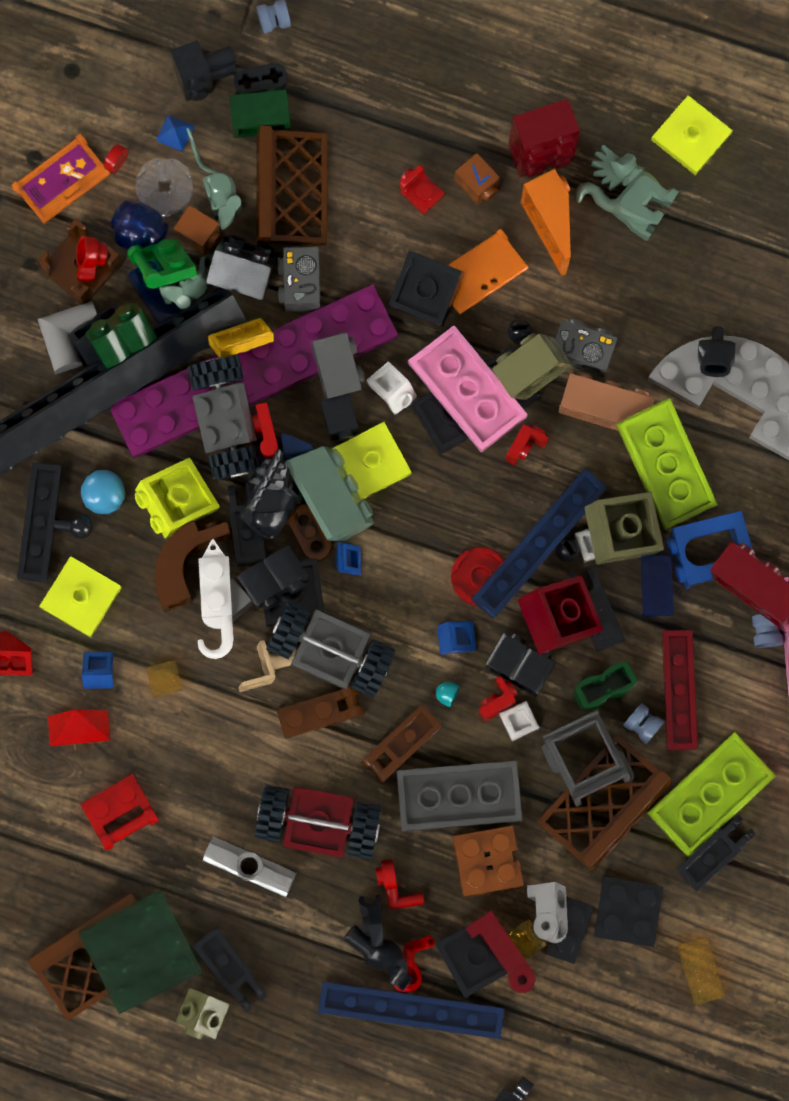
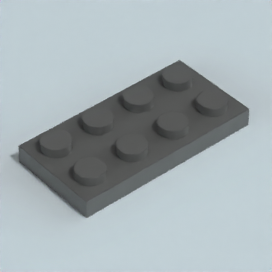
(459, 796)

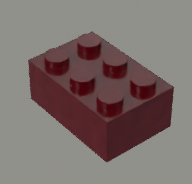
(543, 139)
(754, 583)

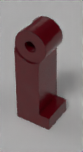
(520, 975)

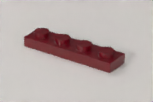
(679, 690)

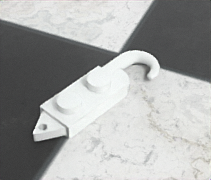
(216, 598)

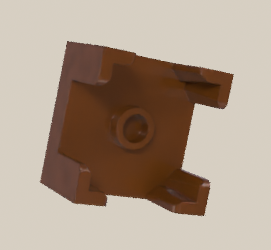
(63, 268)

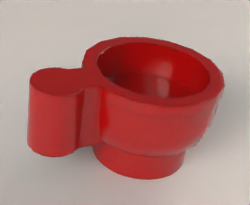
(88, 256)

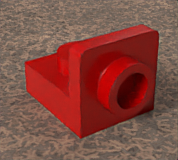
(420, 190)
(521, 447)
(494, 705)

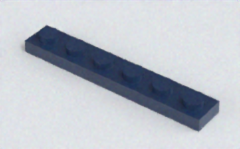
(538, 544)
(411, 1010)

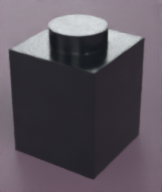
(339, 418)

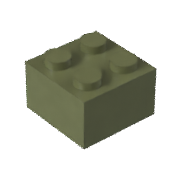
(531, 366)
(624, 528)

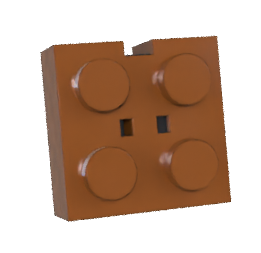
(487, 861)

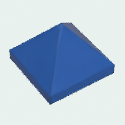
(174, 133)
(348, 558)

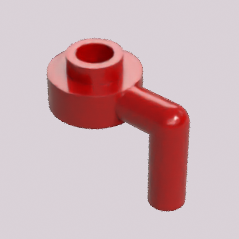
(386, 877)
(409, 951)

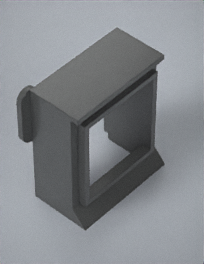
(620, 770)

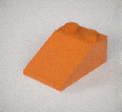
(547, 207)

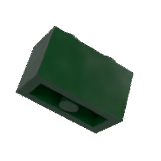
(259, 109)

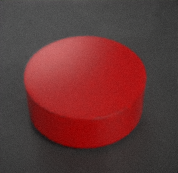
(115, 158)

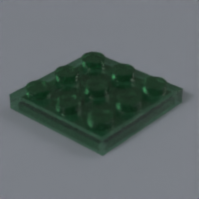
(139, 951)

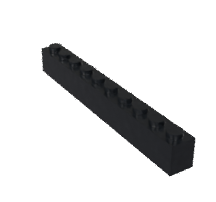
(99, 388)

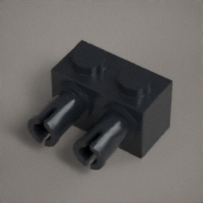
(199, 70)

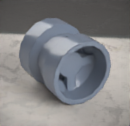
(273, 16)
(766, 633)
(643, 723)

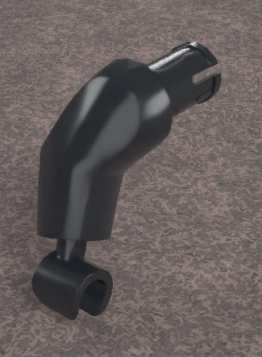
(381, 957)

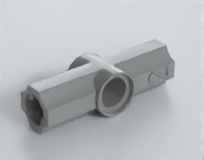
(268, 875)

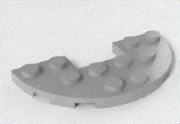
(755, 378)

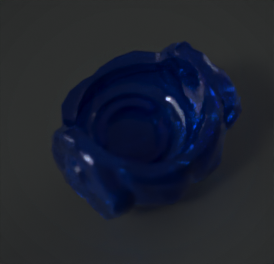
(138, 225)

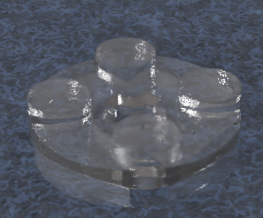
(164, 170)

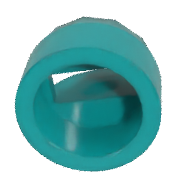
(447, 693)

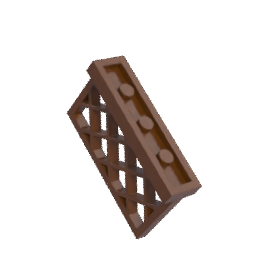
(266, 186)
(622, 822)
(65, 946)

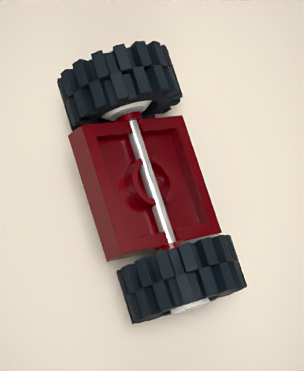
(318, 821)

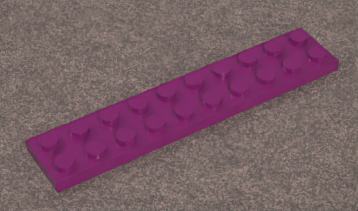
(167, 407)

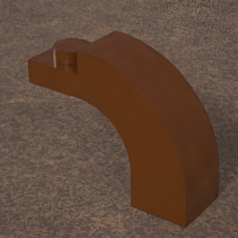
(175, 557)

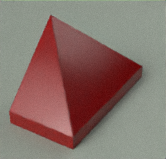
(14, 656)
(78, 727)

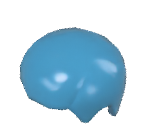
(103, 492)

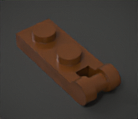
(319, 712)
(402, 743)

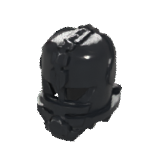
(271, 498)

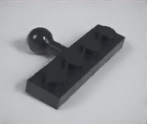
(42, 522)

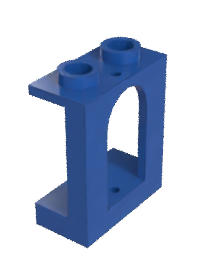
(680, 536)

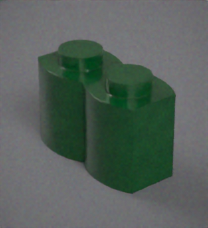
(120, 335)
(597, 689)

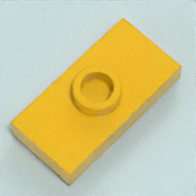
(241, 338)

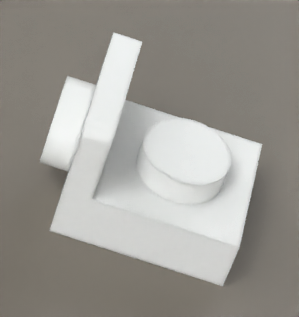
(392, 387)

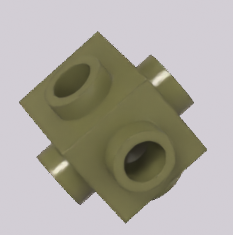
(201, 1014)

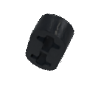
(258, 74)

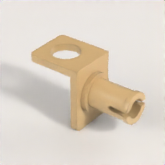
(269, 663)

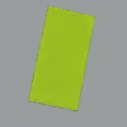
(666, 463)
(711, 794)

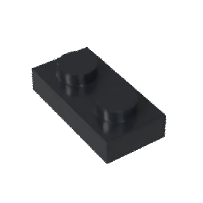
(578, 918)

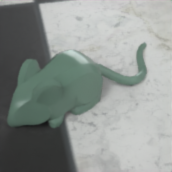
(220, 191)
(187, 290)

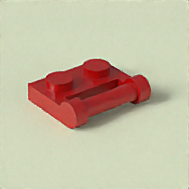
(264, 429)
(115, 803)

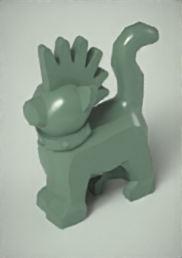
(632, 202)

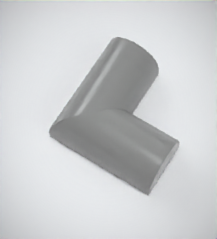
(55, 333)

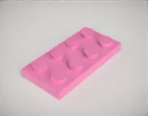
(467, 388)

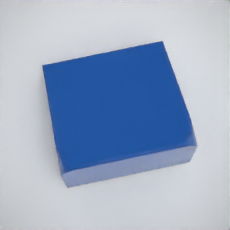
(294, 447)
(456, 637)
(98, 670)

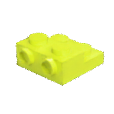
(175, 497)

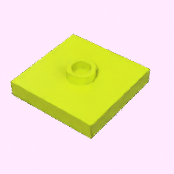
(691, 135)
(373, 460)
(80, 597)

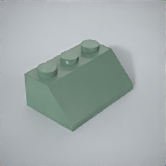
(331, 493)

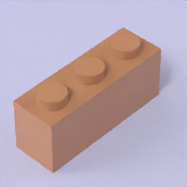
(601, 402)

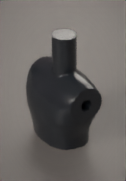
(716, 354)

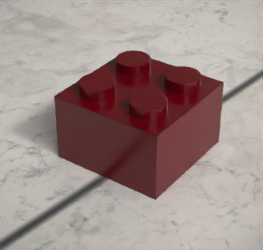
(560, 614)

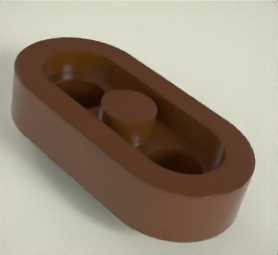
(309, 534)

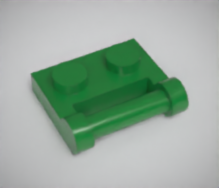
(170, 259)

